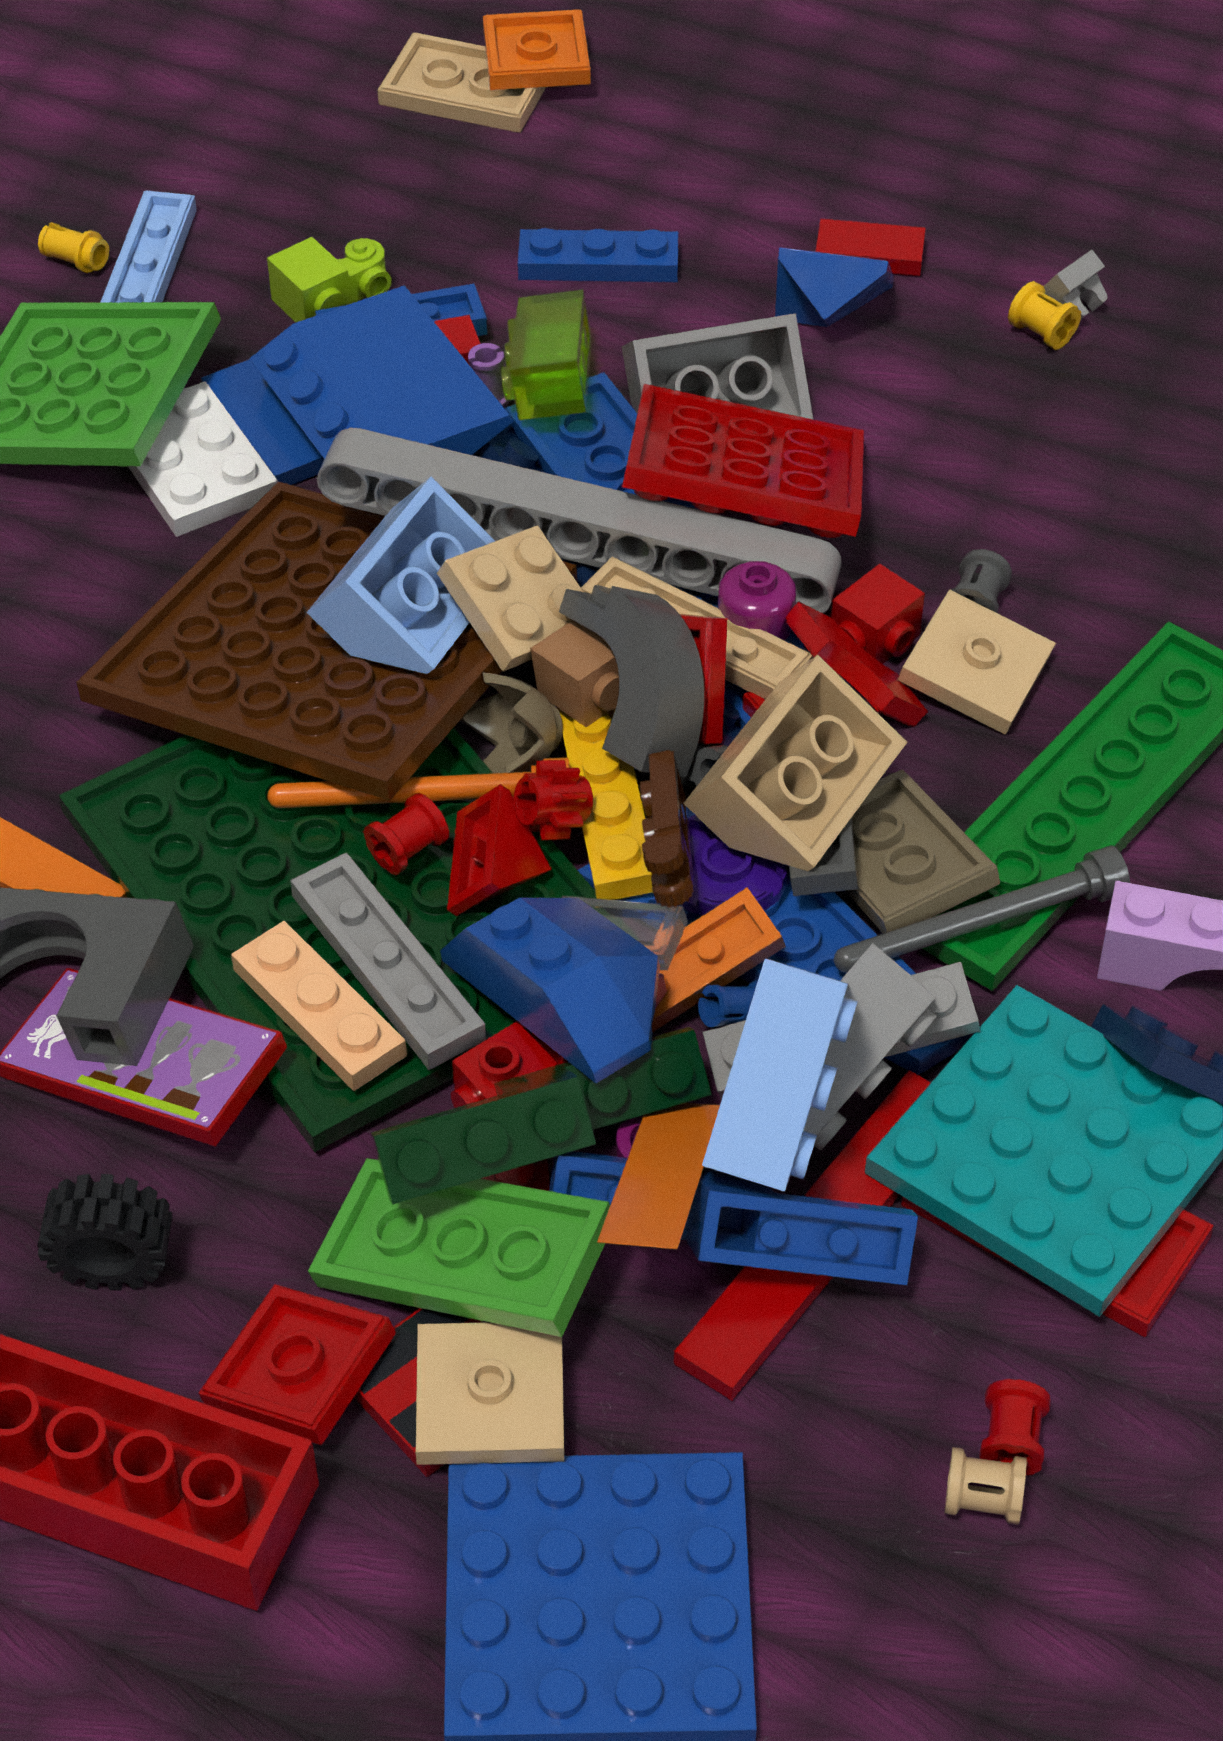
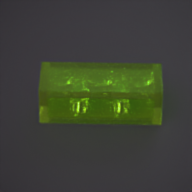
(548, 355)

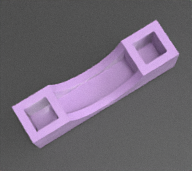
(1159, 936)

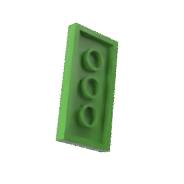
(465, 1250)

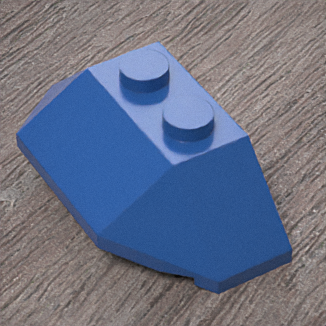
(564, 979)

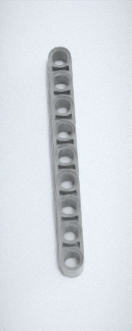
(576, 517)

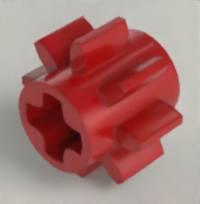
(553, 799)

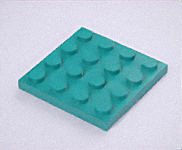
(1053, 1149)

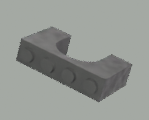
(128, 969)

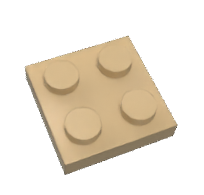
(510, 593)

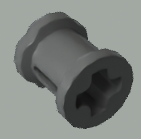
(987, 584)

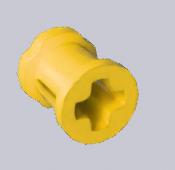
(1044, 315)

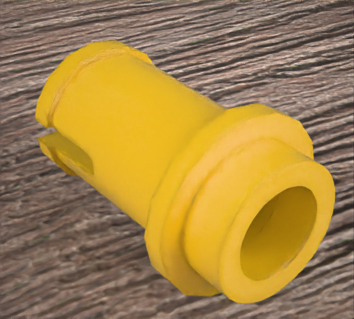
(84, 249)

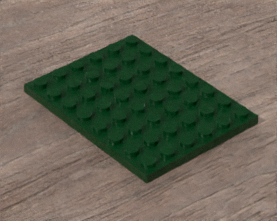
(201, 833)

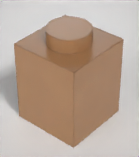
(577, 672)

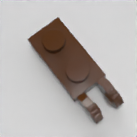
(667, 831)

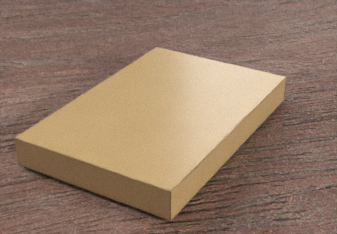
(453, 83)

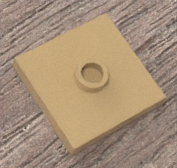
(976, 661)
(488, 1395)

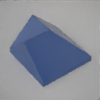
(827, 285)

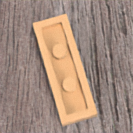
(319, 1005)

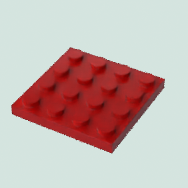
(747, 461)

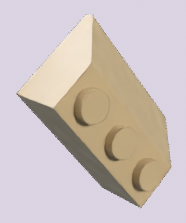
(797, 769)

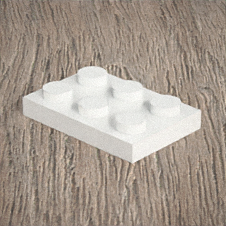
(202, 464)

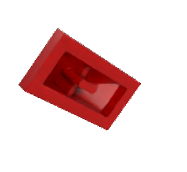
(491, 852)

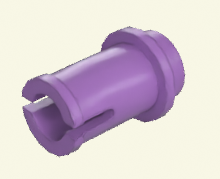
(487, 363)

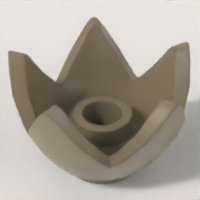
(517, 723)

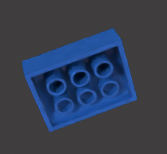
(380, 371)

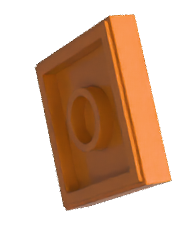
(536, 49)

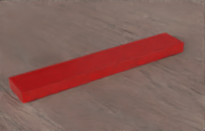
(766, 1303)

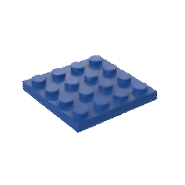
(599, 1600)

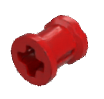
(406, 833)
(1015, 1422)

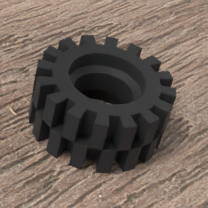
(105, 1232)

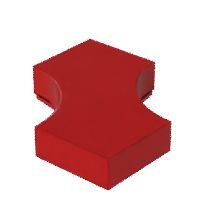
(865, 673)

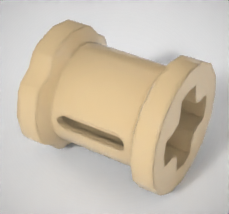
(1002, 1501)

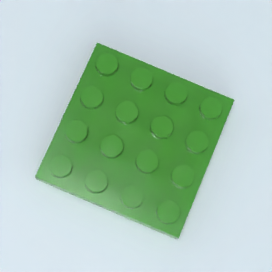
(95, 378)

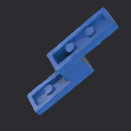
(757, 1228)

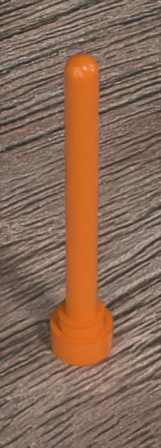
(434, 787)

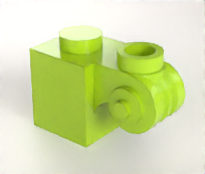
(312, 279)

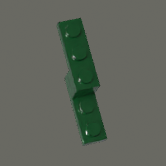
(535, 1118)

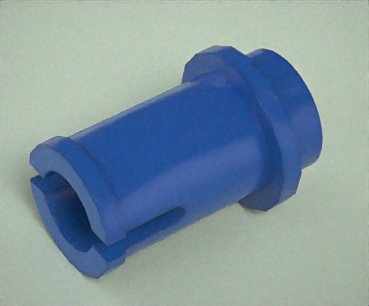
(729, 1008)

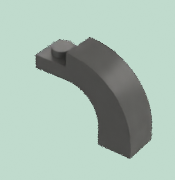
(657, 668)

